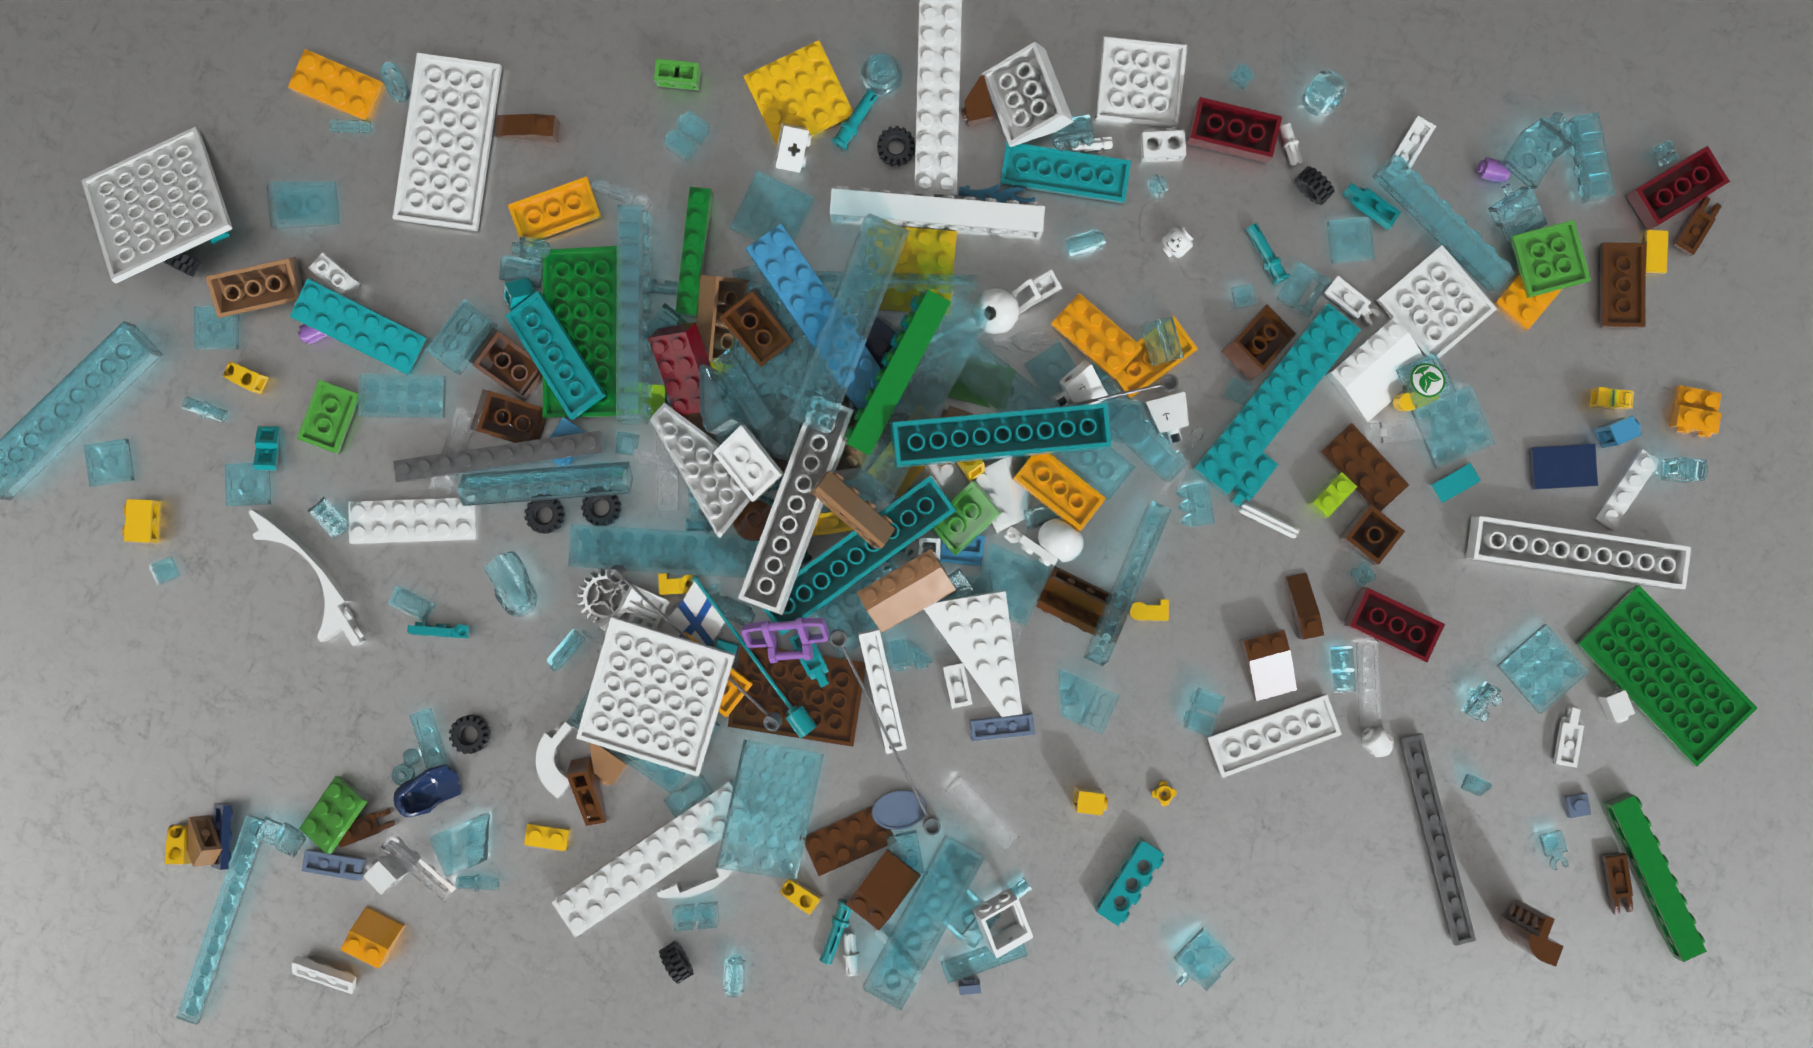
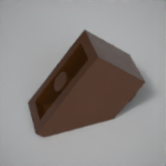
(978, 105)

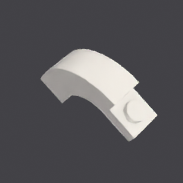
(547, 762)

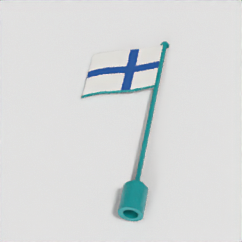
(703, 621)

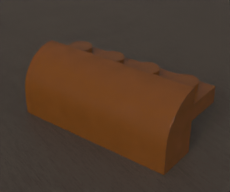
(1072, 600)
(1530, 931)

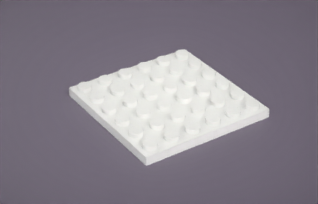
(156, 205)
(655, 696)

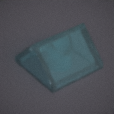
(964, 922)

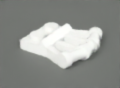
(636, 606)

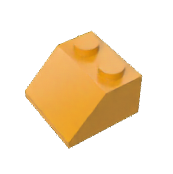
(372, 937)

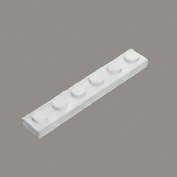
(882, 688)

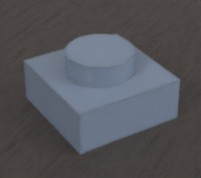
(1577, 805)
(969, 986)

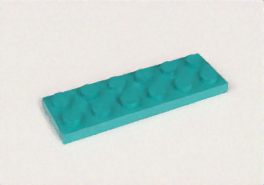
(1065, 172)
(358, 326)
(555, 355)

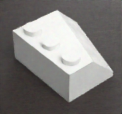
(1005, 492)

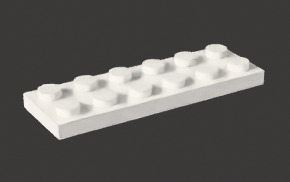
(411, 521)
(1274, 735)

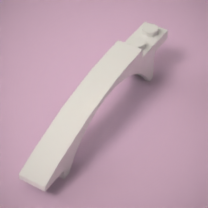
(1033, 292)
(336, 615)

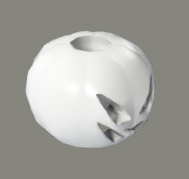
(1006, 309)
(1061, 539)

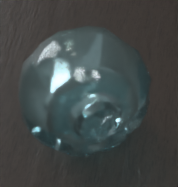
(1324, 93)

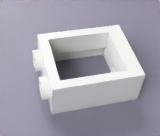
(1018, 932)

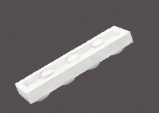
(1626, 490)

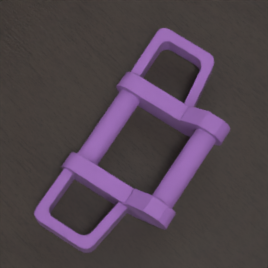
(770, 640)

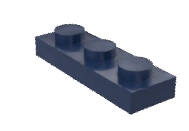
(222, 822)

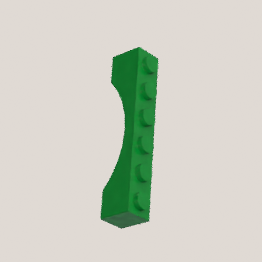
(692, 260)

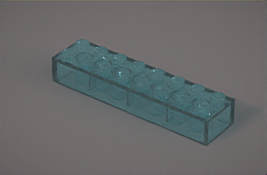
(923, 922)

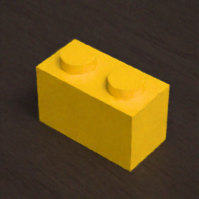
(141, 521)
(1089, 800)

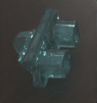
(531, 249)
(328, 518)
(1480, 701)

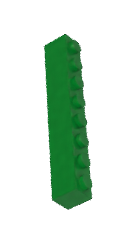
(897, 372)
(1655, 876)

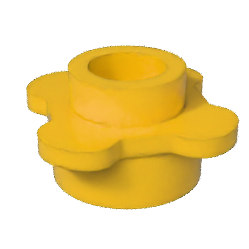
(1164, 799)

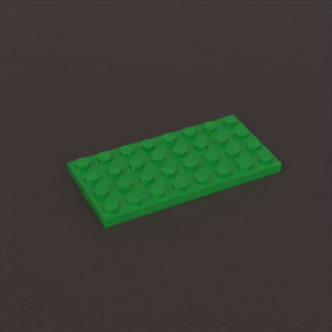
(583, 296)
(1666, 675)

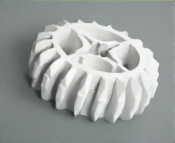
(590, 606)

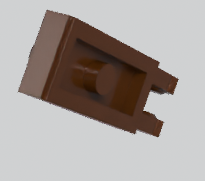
(1697, 227)
(365, 827)
(1618, 881)

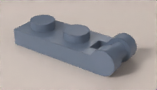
(332, 864)

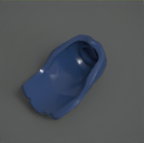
(427, 791)

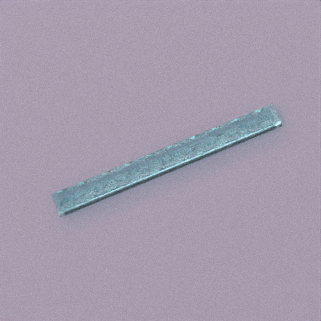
(221, 922)

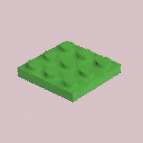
(1550, 259)

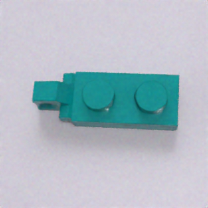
(1372, 205)
(1254, 479)
(440, 630)
(817, 666)

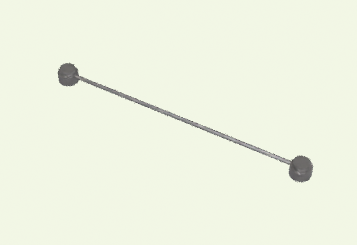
(1167, 383)
(617, 574)
(931, 824)

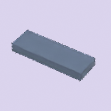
(1002, 727)

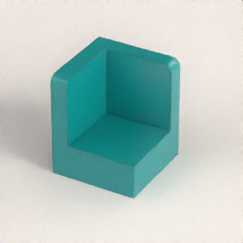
(517, 291)

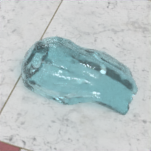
(512, 584)

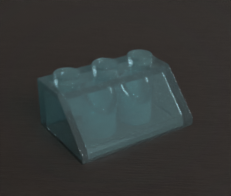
(461, 337)

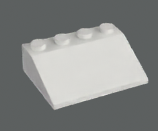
(1027, 95)
(1369, 372)

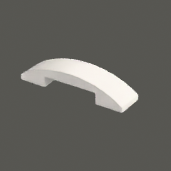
(675, 890)

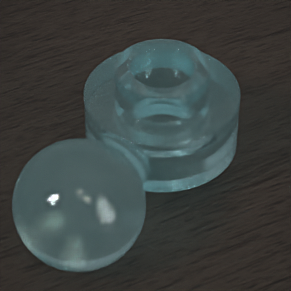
(410, 757)

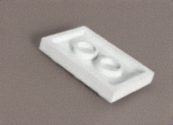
(748, 463)

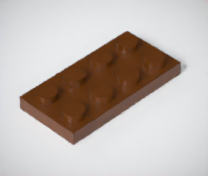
(1622, 285)
(1365, 466)
(845, 841)

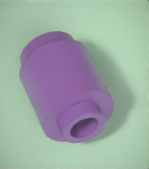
(1493, 170)
(310, 334)

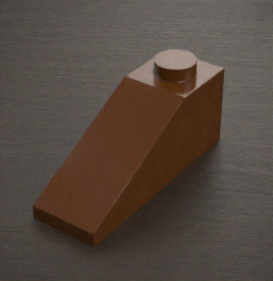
(528, 127)
(1304, 607)
(586, 790)

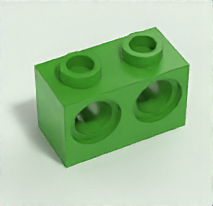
(677, 74)

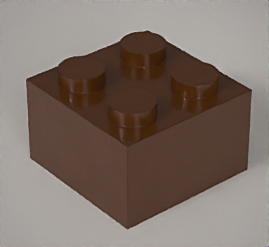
(1372, 534)

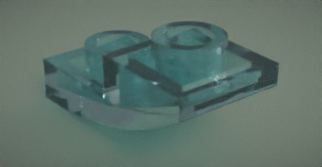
(1343, 669)

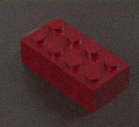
(1234, 130)
(1677, 188)
(679, 357)
(1394, 624)

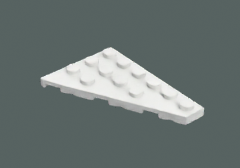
(703, 472)
(982, 639)

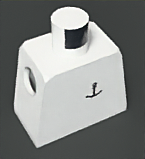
(1080, 385)
(1169, 415)

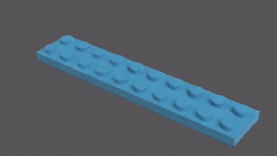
(805, 299)

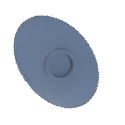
(898, 810)

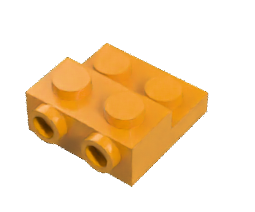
(1696, 411)

